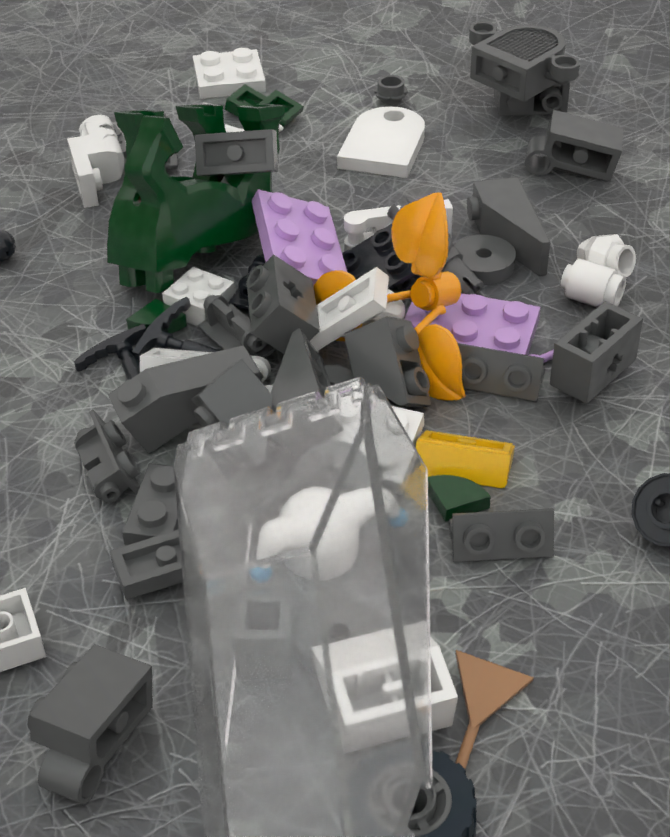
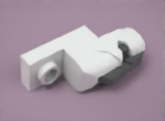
(96, 156)

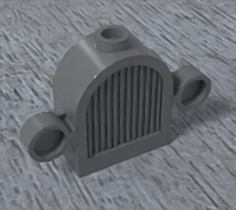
(520, 59)

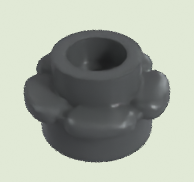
(391, 89)

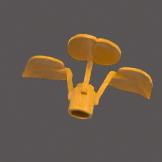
(421, 238)

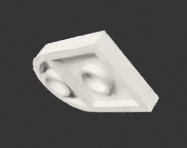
(383, 142)

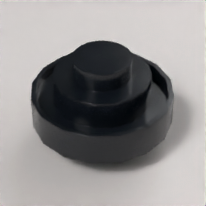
(652, 509)

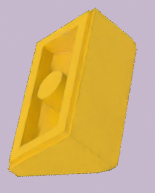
(468, 457)

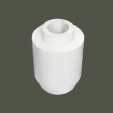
(592, 283)

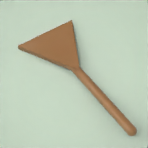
(485, 691)

